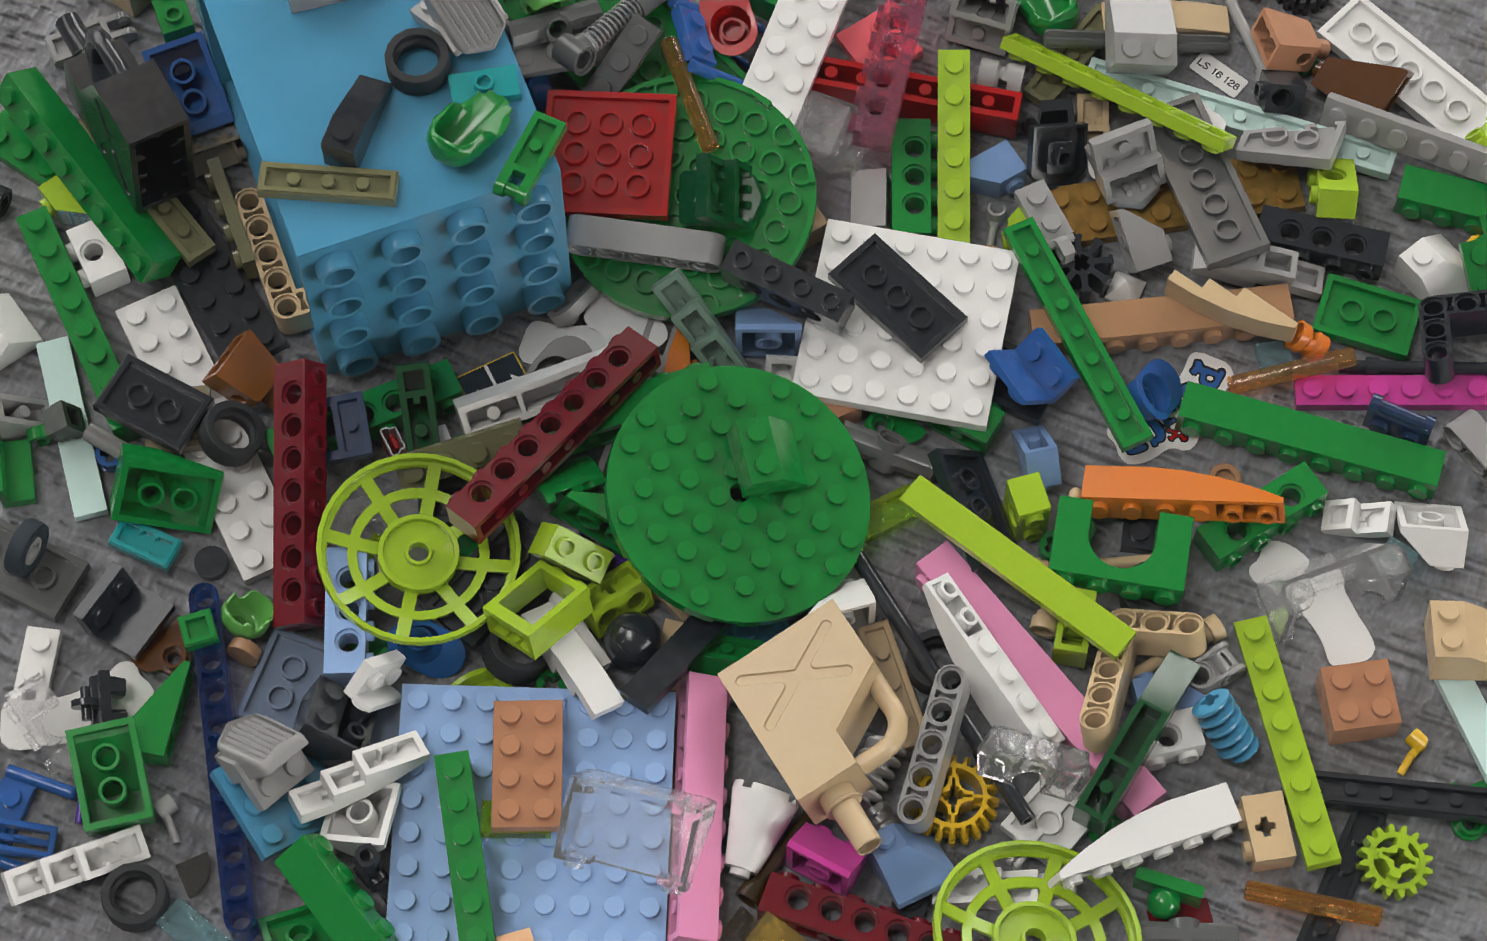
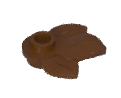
(162, 648)

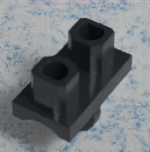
(96, 698)

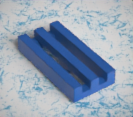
(31, 827)

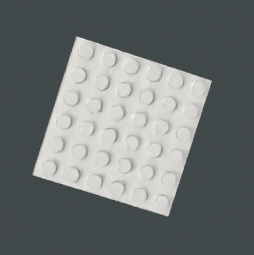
(875, 373)

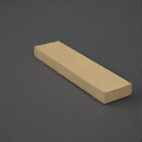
(884, 650)

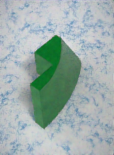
(577, 475)

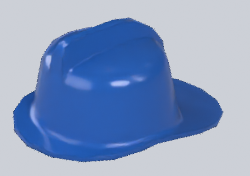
(1156, 390)
(431, 660)

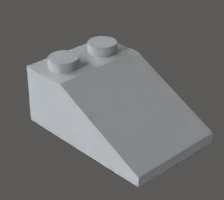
(1140, 37)

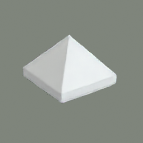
(1124, 288)
(781, 365)

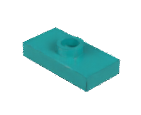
(501, 80)
(146, 544)

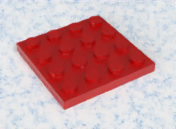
(615, 152)

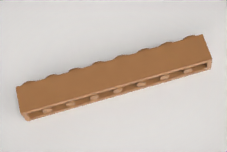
(1159, 321)

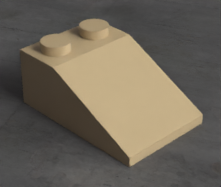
(1456, 640)

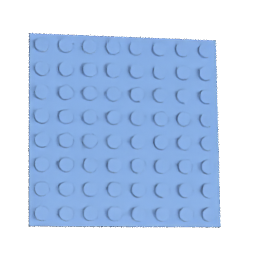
(522, 875)

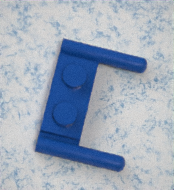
(695, 41)
(16, 797)

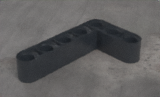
(1446, 318)

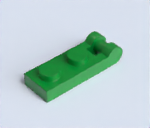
(530, 157)

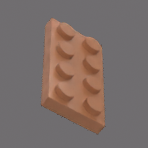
(527, 765)

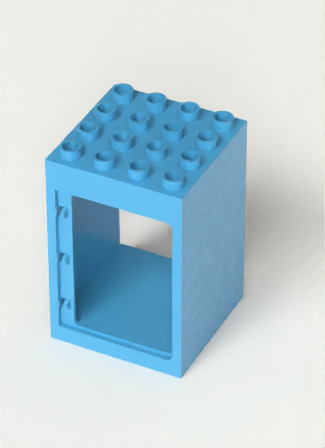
(384, 273)

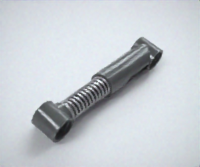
(580, 51)

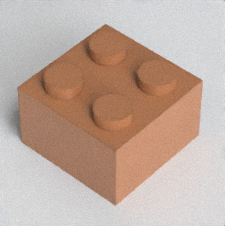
(1358, 701)

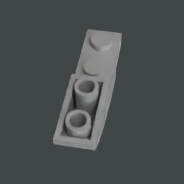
(1267, 269)

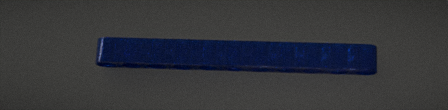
(212, 714)

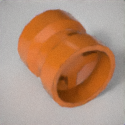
(1307, 341)

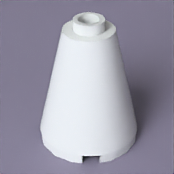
(755, 826)

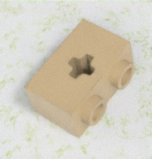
(1270, 813)

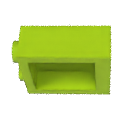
(554, 625)

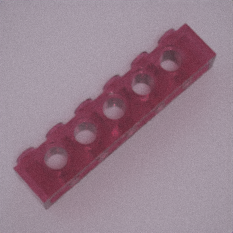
(878, 131)

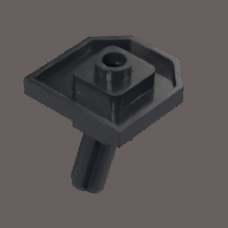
(1055, 151)

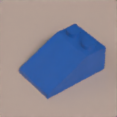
(193, 80)

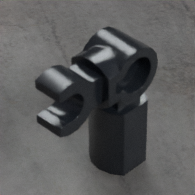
(370, 870)

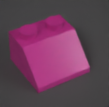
(824, 858)

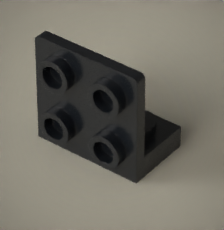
(122, 612)

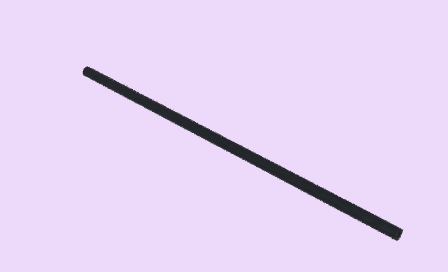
(930, 668)

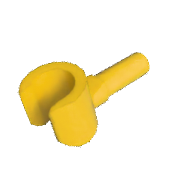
(1417, 742)

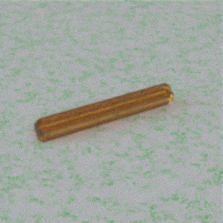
(689, 94)
(1292, 370)
(1313, 903)

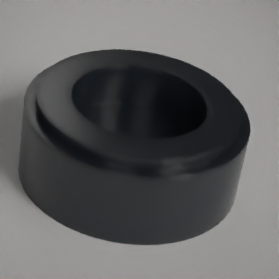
(211, 563)

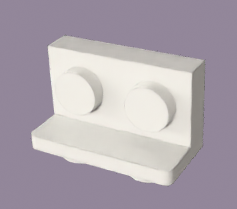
(372, 682)

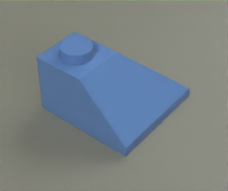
(766, 332)
(908, 864)

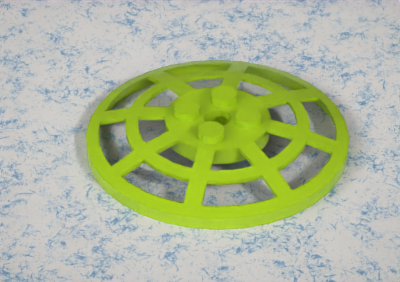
(399, 539)
(1030, 917)

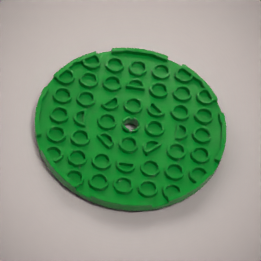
(747, 131)
(725, 556)

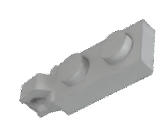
(1039, 202)

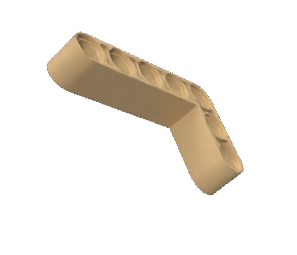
(275, 272)
(1110, 679)

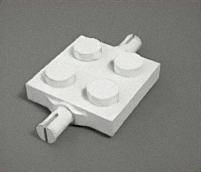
(1051, 824)

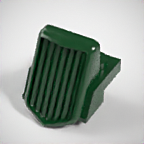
(719, 194)

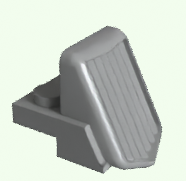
(981, 23)
(463, 24)
(1127, 165)
(262, 757)

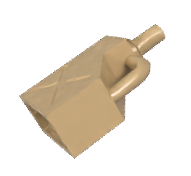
(810, 706)

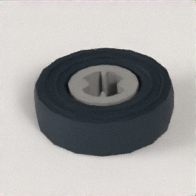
(26, 548)

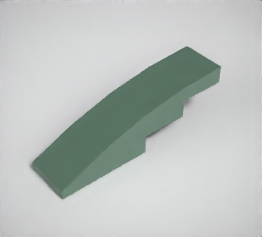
(697, 321)

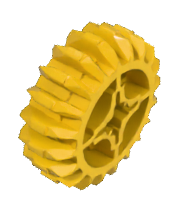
(966, 801)

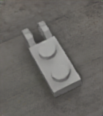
(60, 51)

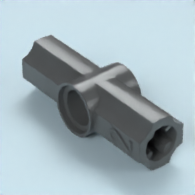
(535, 28)
(890, 452)
(1188, 930)

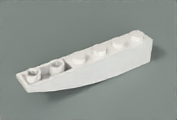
(517, 397)
(991, 675)
(1155, 832)

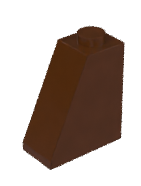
(1361, 81)

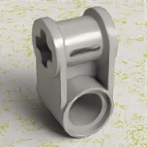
(1217, 668)

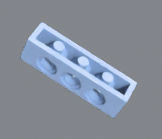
(338, 632)

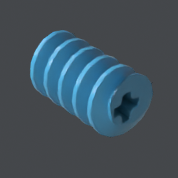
(1226, 726)

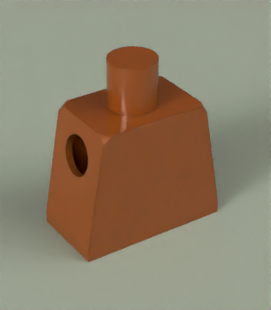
(244, 372)

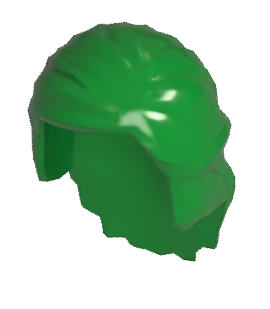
(1049, 14)
(468, 128)

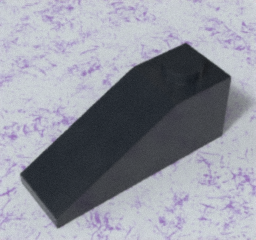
(355, 122)

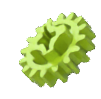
(1407, 856)

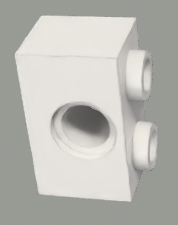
(102, 274)
(1188, 741)

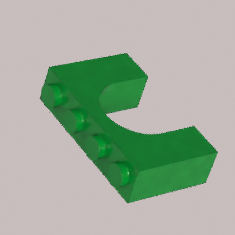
(1156, 579)

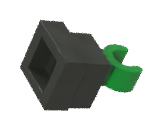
(59, 423)

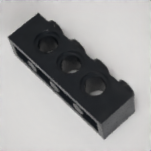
(1334, 234)
(787, 287)

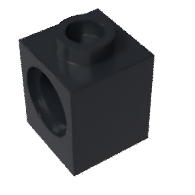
(1288, 100)

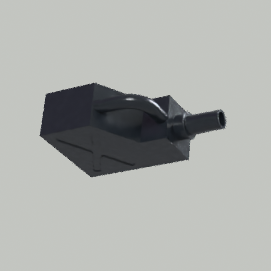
(128, 114)

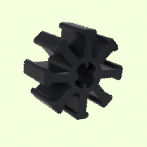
(1094, 269)

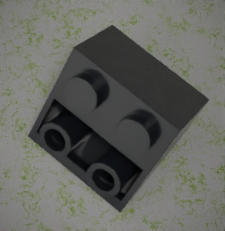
(332, 722)

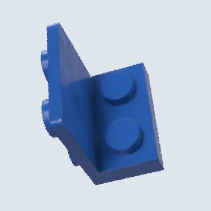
(1034, 370)

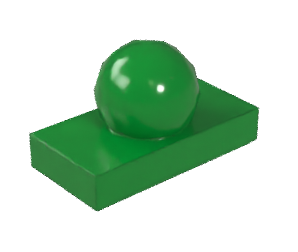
(1166, 892)

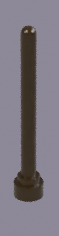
(752, 891)

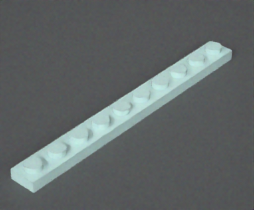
(1242, 116)

